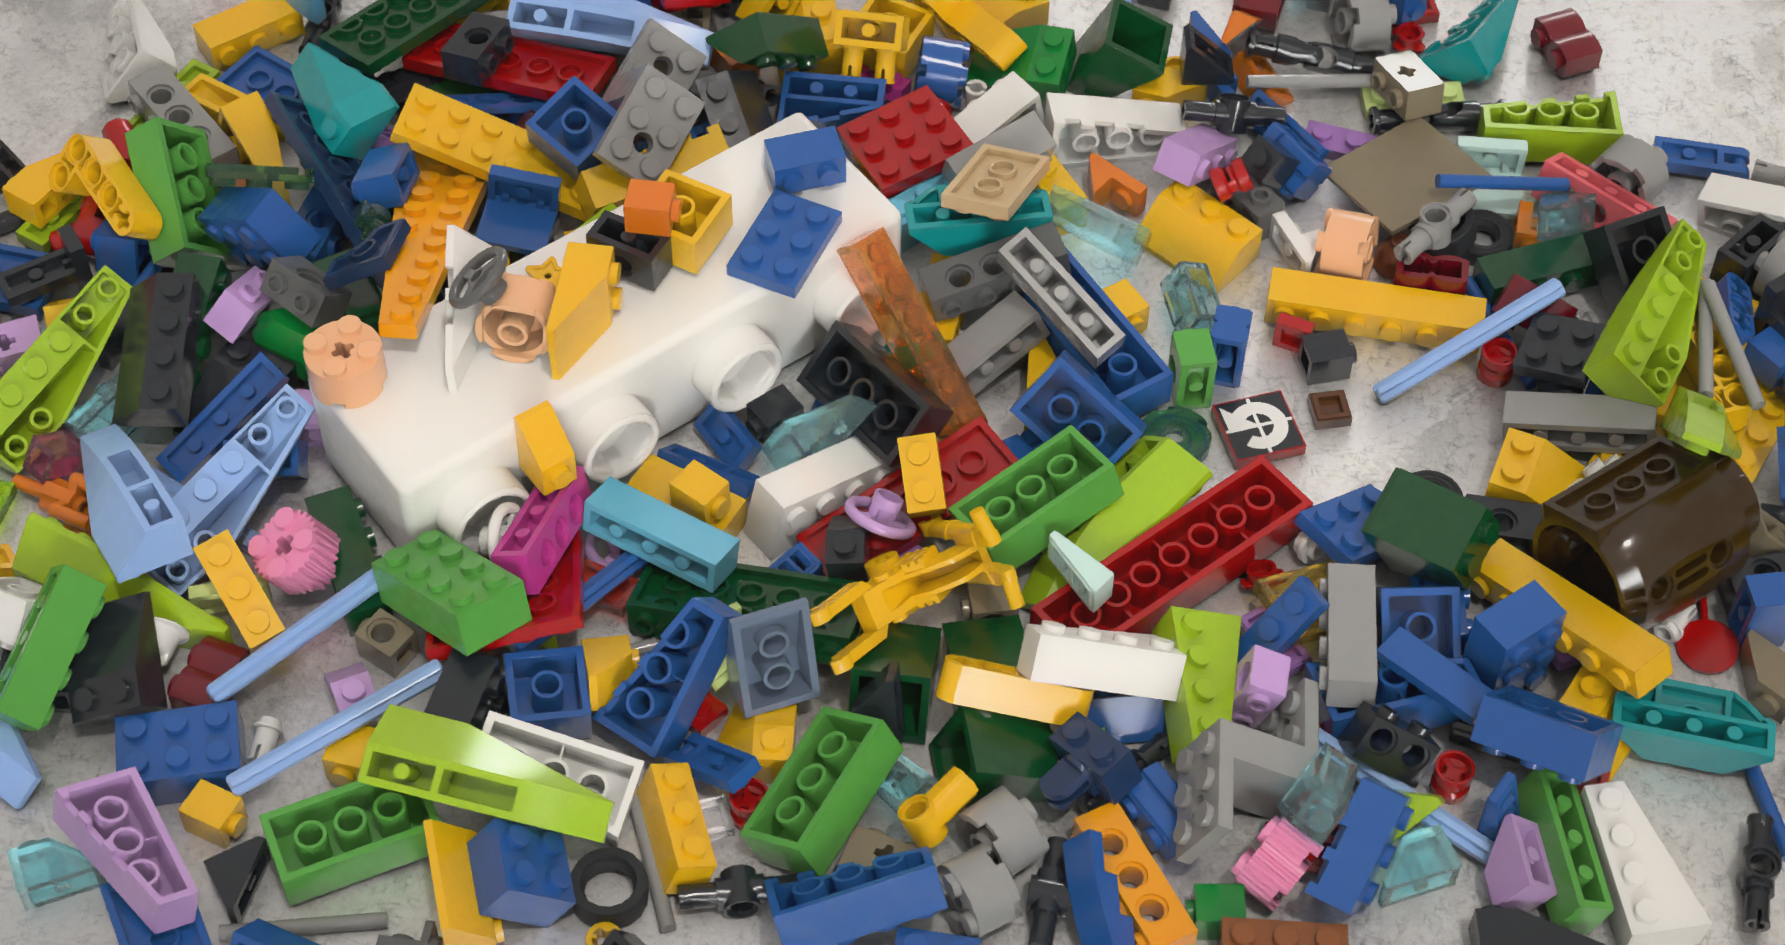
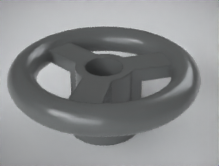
(483, 282)

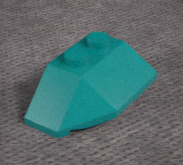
(957, 232)
(1695, 727)

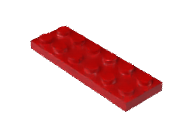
(529, 70)
(966, 461)

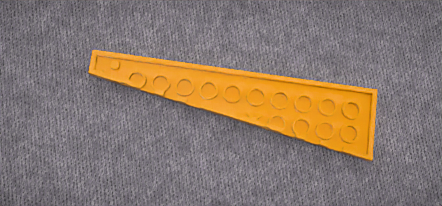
(412, 284)

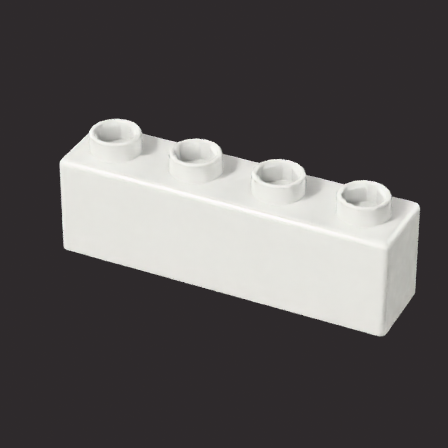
(695, 341)

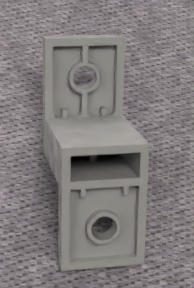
(651, 104)
(1243, 770)

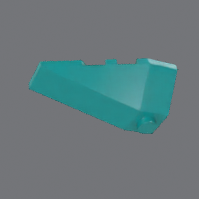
(1473, 44)
(342, 102)

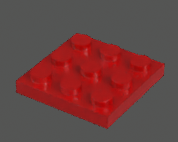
(903, 141)

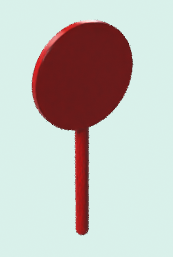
(1707, 644)

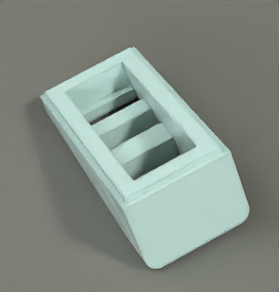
(1082, 572)

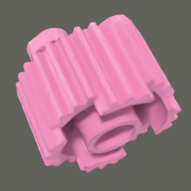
(295, 552)
(1277, 861)

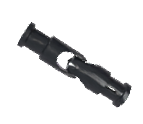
(1290, 51)
(1454, 117)

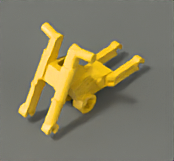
(918, 579)

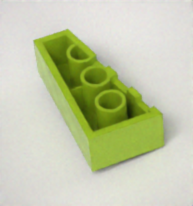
(1574, 127)
(1208, 673)

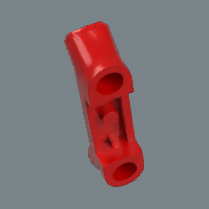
(90, 214)

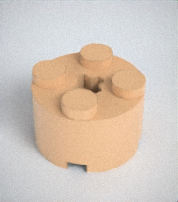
(1347, 244)
(518, 319)
(345, 363)

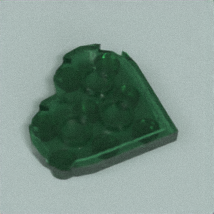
(257, 176)

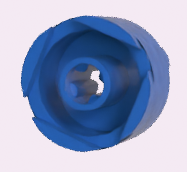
(942, 68)

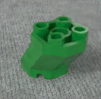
(284, 336)

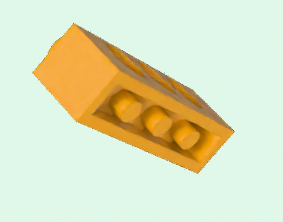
(1136, 865)

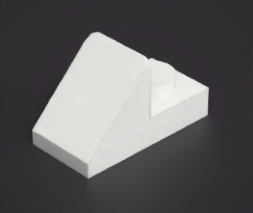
(1293, 246)

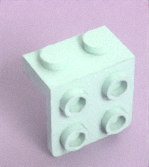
(1499, 158)

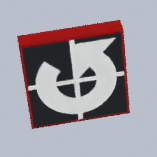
(1258, 428)

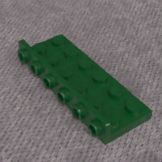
(391, 30)
(662, 596)

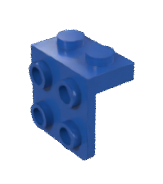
(519, 209)

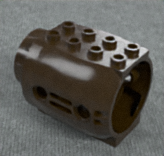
(1651, 530)

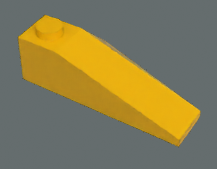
(254, 133)
(766, 736)

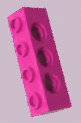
(542, 533)

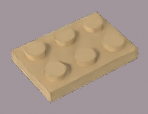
(995, 182)

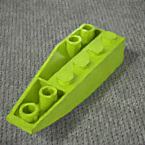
(1652, 324)
(52, 372)
(1700, 424)
(1155, 483)
(50, 544)
(478, 773)

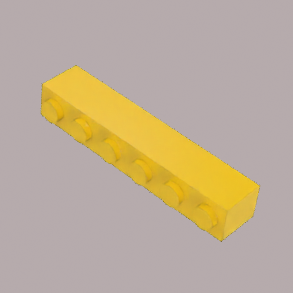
(1372, 307)
(1591, 630)

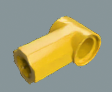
(928, 814)

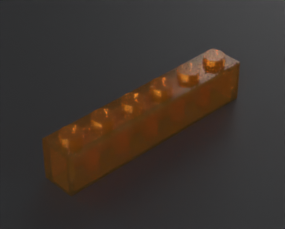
(908, 323)

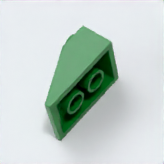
(1043, 65)

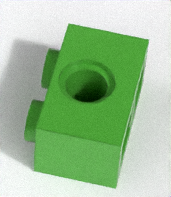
(1194, 368)

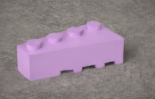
(129, 845)

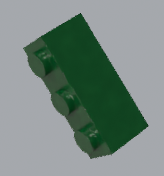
(773, 41)

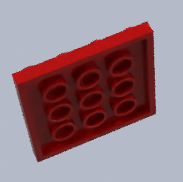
(553, 610)

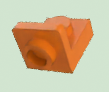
(1525, 225)

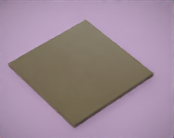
(1398, 173)

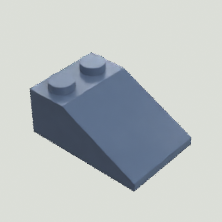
(772, 658)

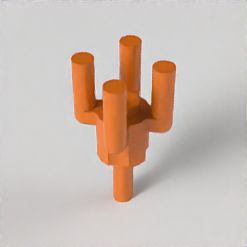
(60, 499)

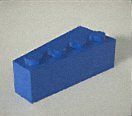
(672, 680)
(1394, 692)
(856, 899)

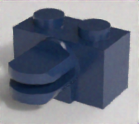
(1088, 763)

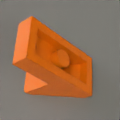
(1111, 183)

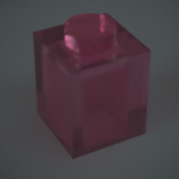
(54, 456)

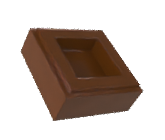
(1329, 409)

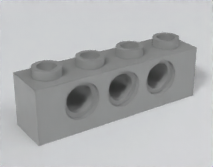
(164, 96)
(1060, 297)

